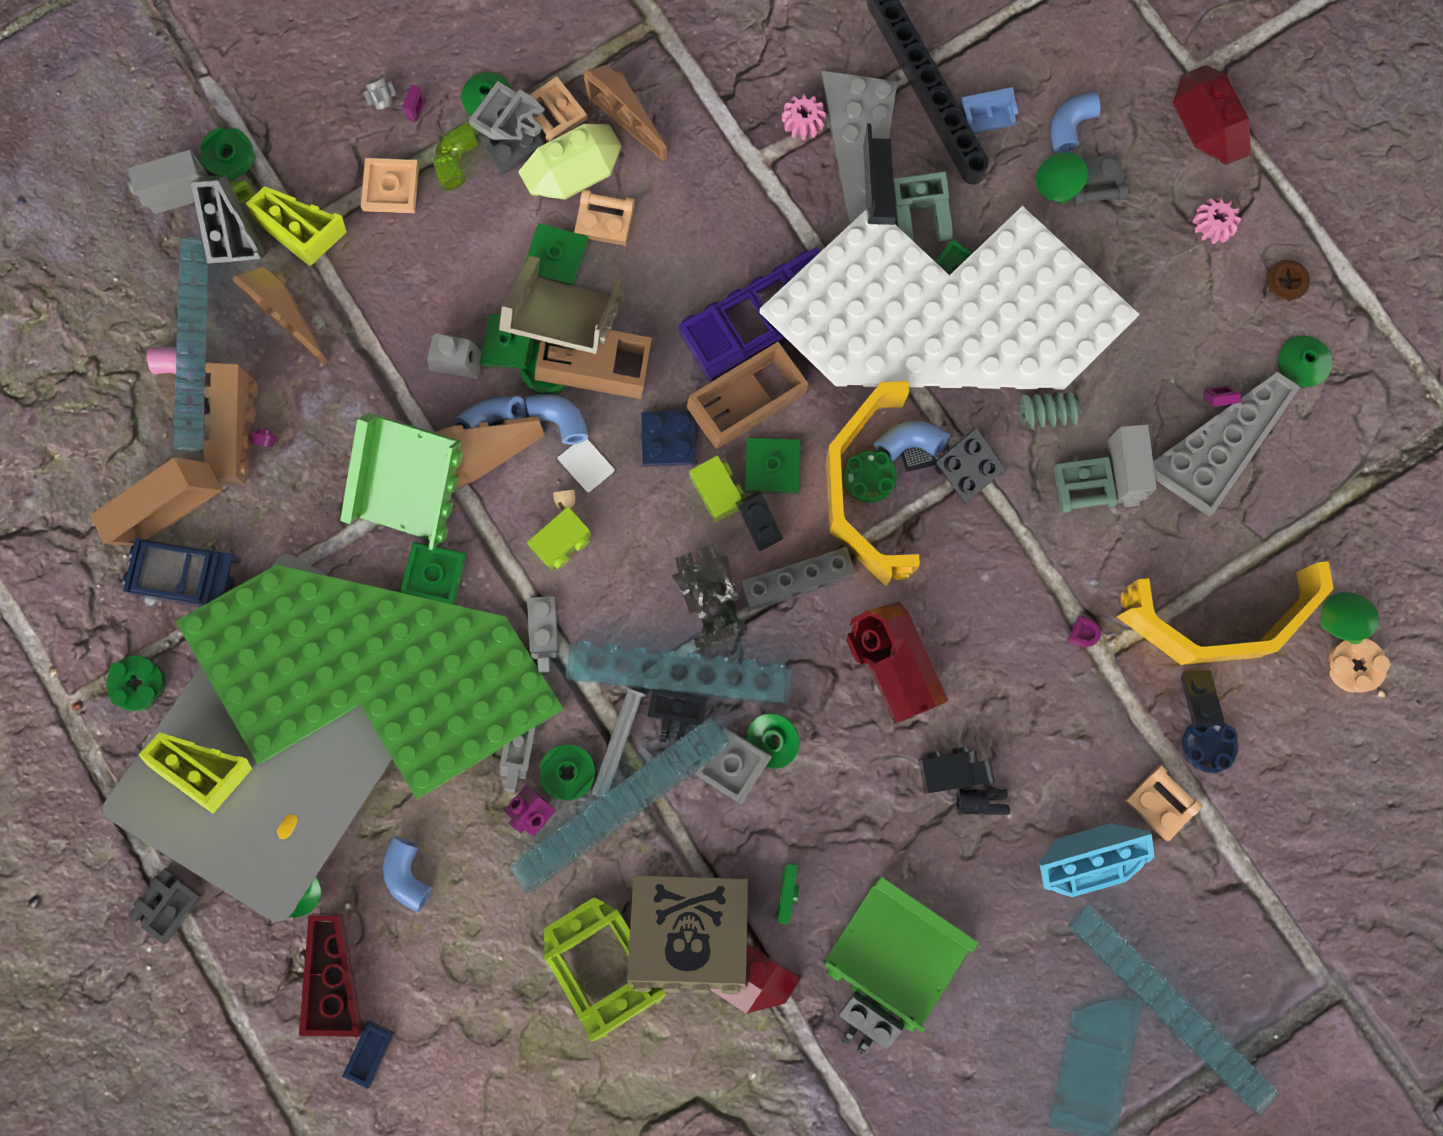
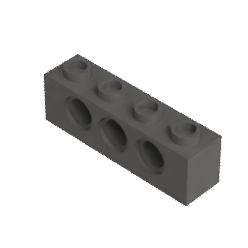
(797, 579)

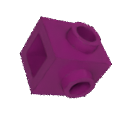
(529, 811)

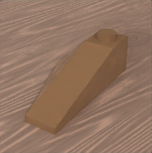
(615, 98)
(274, 299)

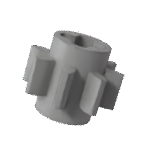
(379, 93)

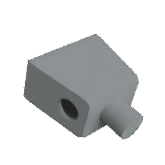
(452, 355)

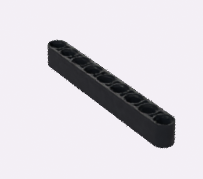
(929, 92)

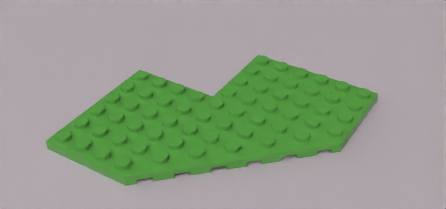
(311, 647)

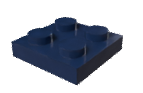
(668, 438)

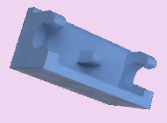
(990, 110)

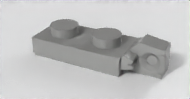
(543, 631)
(516, 760)

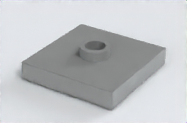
(735, 768)

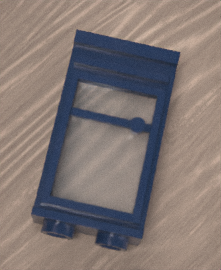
(177, 573)

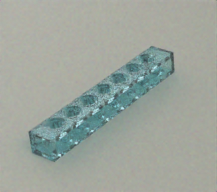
(581, 654)

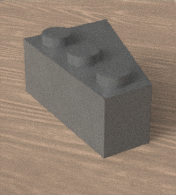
(224, 223)

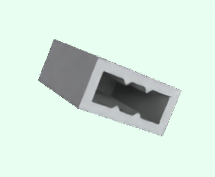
(166, 181)
(1132, 464)

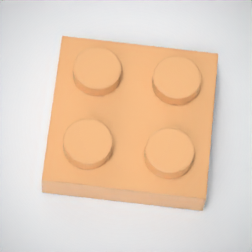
(390, 185)

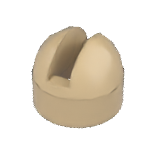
(564, 499)

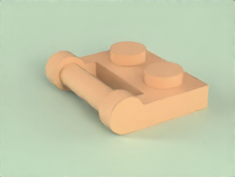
(562, 107)
(604, 226)
(1157, 810)

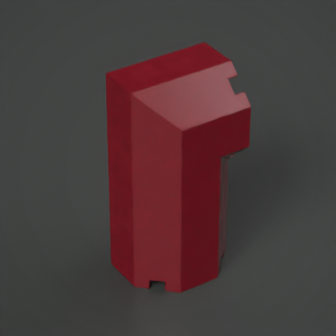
(897, 659)

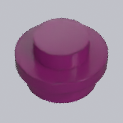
(263, 437)

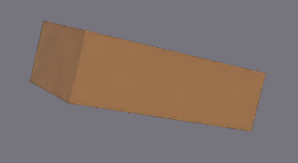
(595, 370)
(744, 397)
(156, 502)

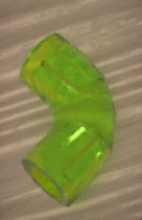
(449, 153)

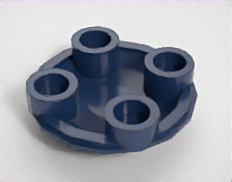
(1211, 747)

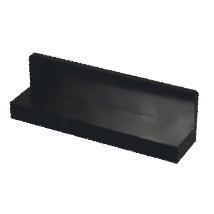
(878, 180)

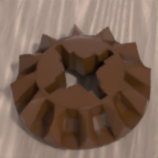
(1296, 272)

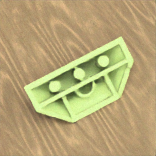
(572, 162)

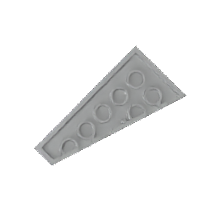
(851, 105)
(1214, 456)

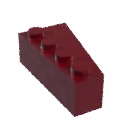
(329, 988)

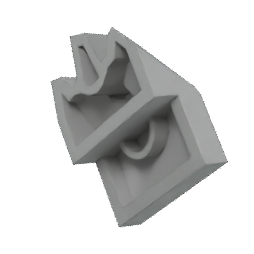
(507, 114)

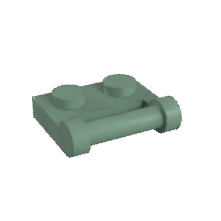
(1085, 475)

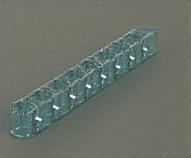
(191, 347)
(619, 805)
(1173, 1010)

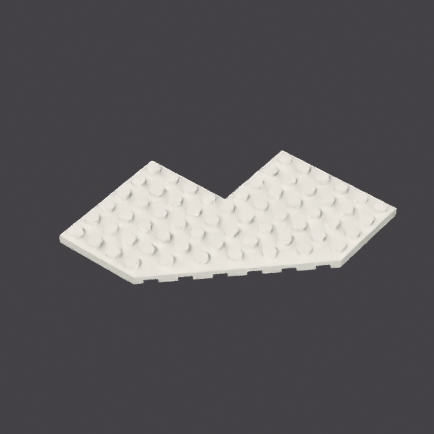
(1006, 317)

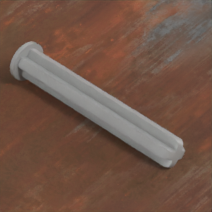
(617, 742)

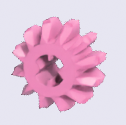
(803, 126)
(1216, 220)

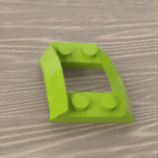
(572, 930)

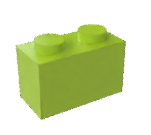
(716, 488)
(560, 539)

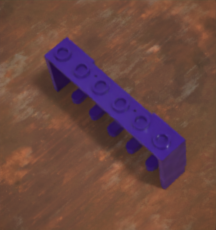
(714, 338)

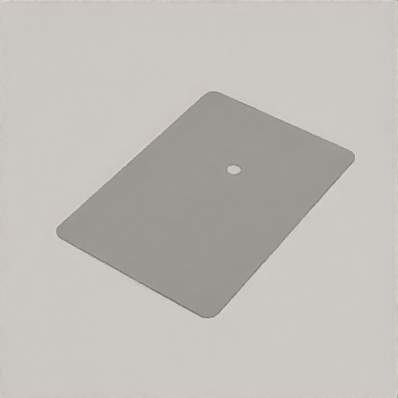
(238, 845)

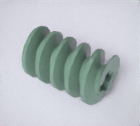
(1050, 409)

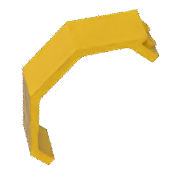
(882, 566)
(1313, 584)

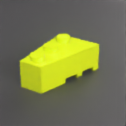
(295, 225)
(197, 771)

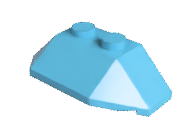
(1095, 859)

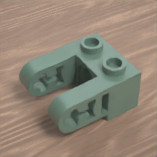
(922, 193)

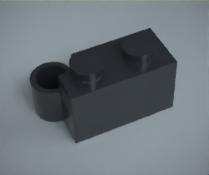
(954, 770)

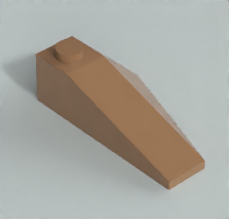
(491, 445)

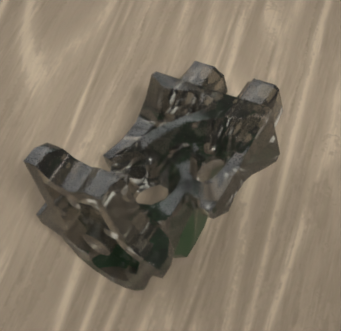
(707, 579)

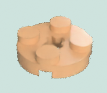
(1374, 666)

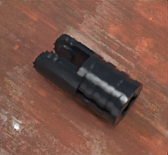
(977, 802)

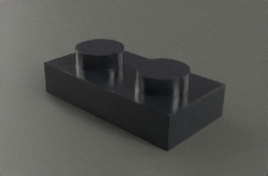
(759, 520)
(1202, 698)

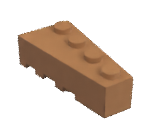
(229, 421)

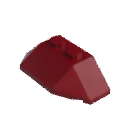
(1213, 114)
(766, 983)

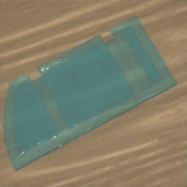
(1096, 1068)

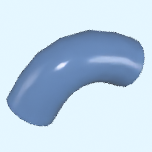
(1067, 118)
(493, 411)
(562, 412)
(912, 434)
(399, 875)

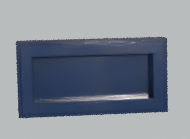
(368, 1054)

